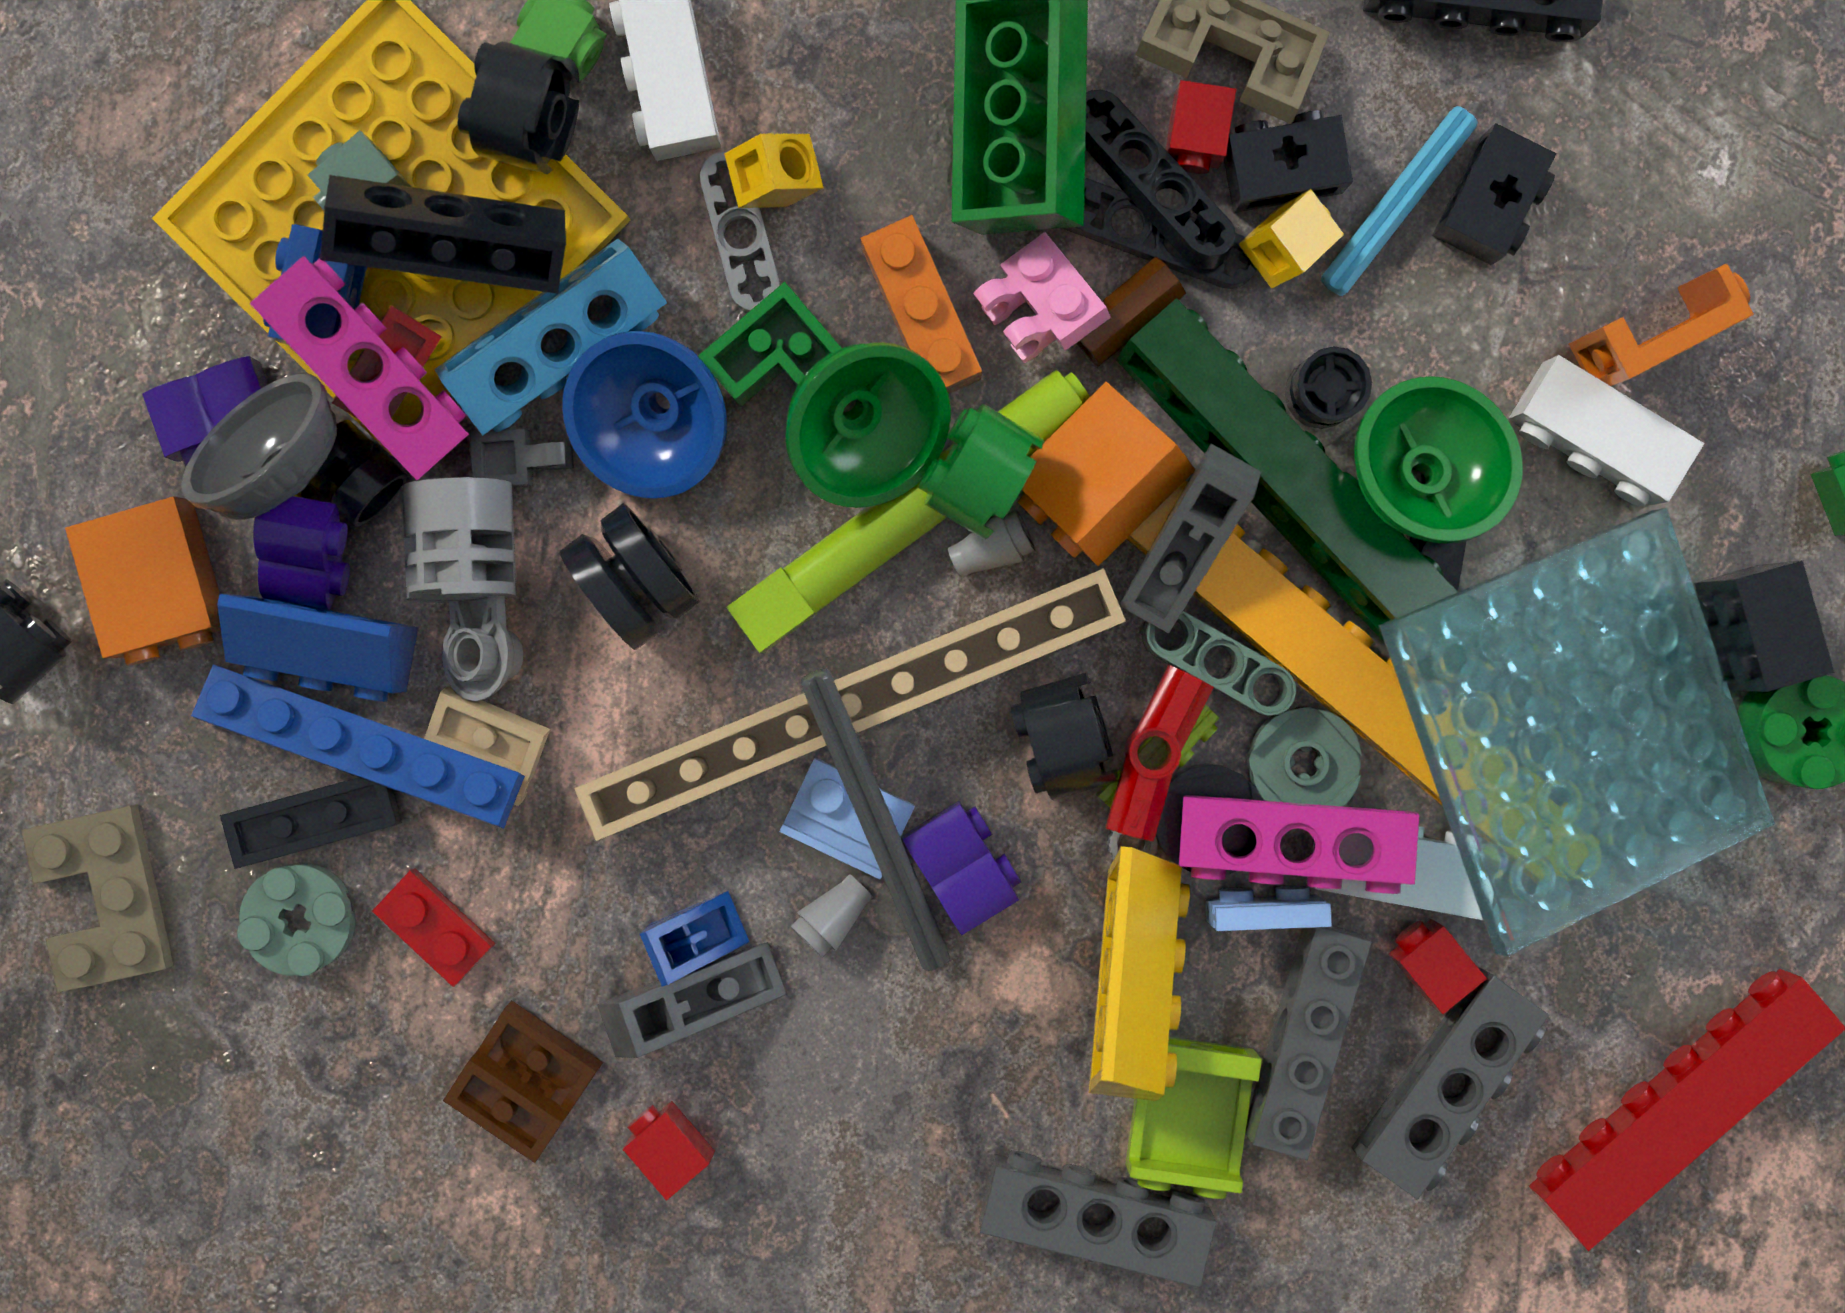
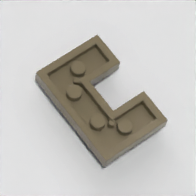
(1277, 42)
(124, 892)

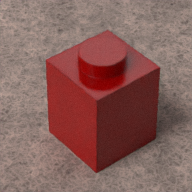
(1200, 125)
(1436, 964)
(667, 1148)

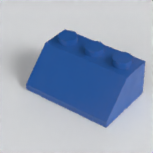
(316, 646)

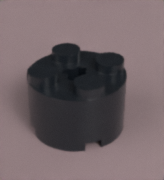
(520, 106)
(26, 644)
(1065, 737)

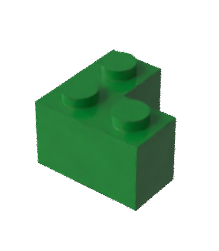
(768, 340)

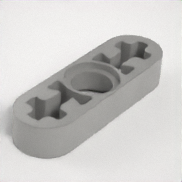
(737, 277)

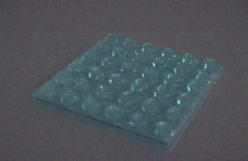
(1577, 729)

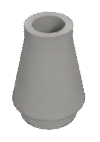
(1002, 548)
(830, 917)

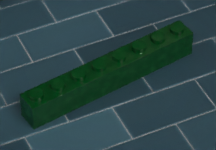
(1299, 485)

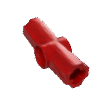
(1141, 789)

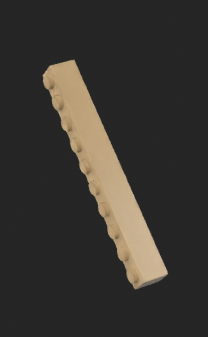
(869, 698)

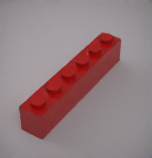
(1686, 1106)

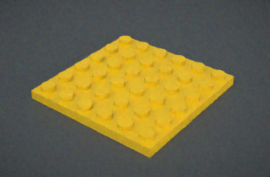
(404, 90)

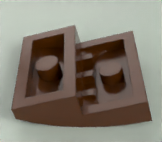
(522, 1081)

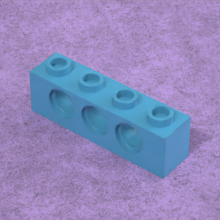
(518, 337)

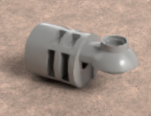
(464, 556)

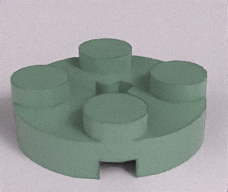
(1305, 729)
(266, 930)

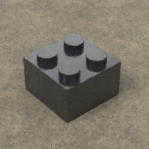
(1765, 626)

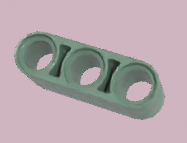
(1244, 668)

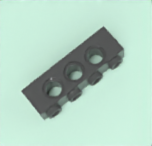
(1306, 1039)
(1419, 1091)
(1174, 1255)

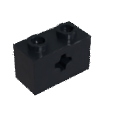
(1503, 162)
(1261, 182)

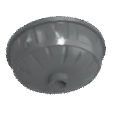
(263, 449)

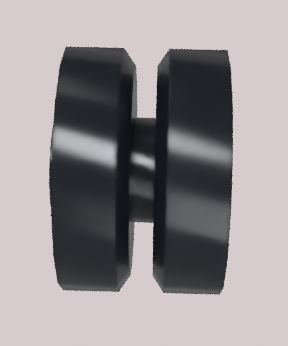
(623, 581)

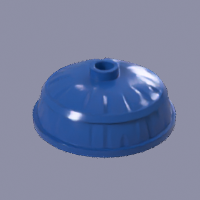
(624, 431)

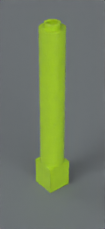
(878, 532)

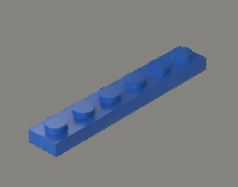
(358, 746)

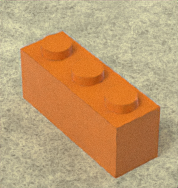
(920, 301)

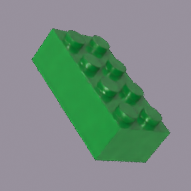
(1019, 115)

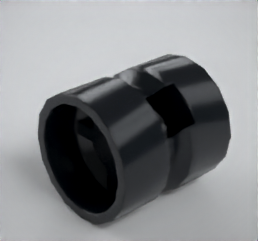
(1328, 387)
(365, 487)

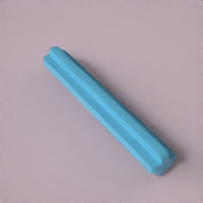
(1399, 201)

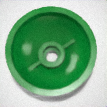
(887, 436)
(1458, 446)

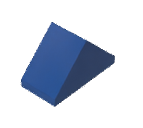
(693, 937)

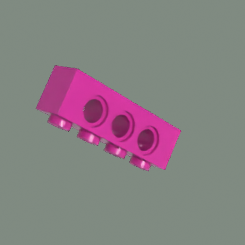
(414, 444)
(1390, 831)

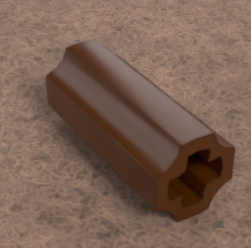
(1131, 309)

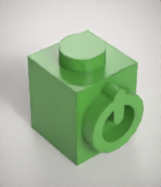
(562, 30)

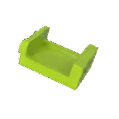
(1199, 1124)

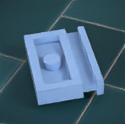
(827, 821)
(1288, 909)

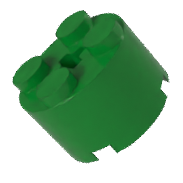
(981, 469)
(1775, 730)

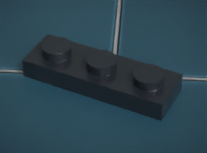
(308, 820)

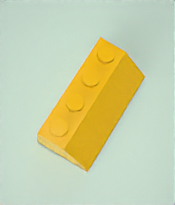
(1137, 977)

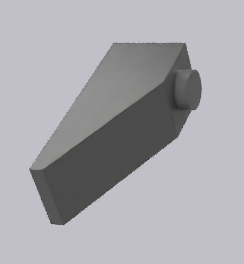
(1191, 538)
(712, 994)

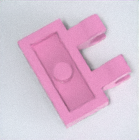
(1055, 292)

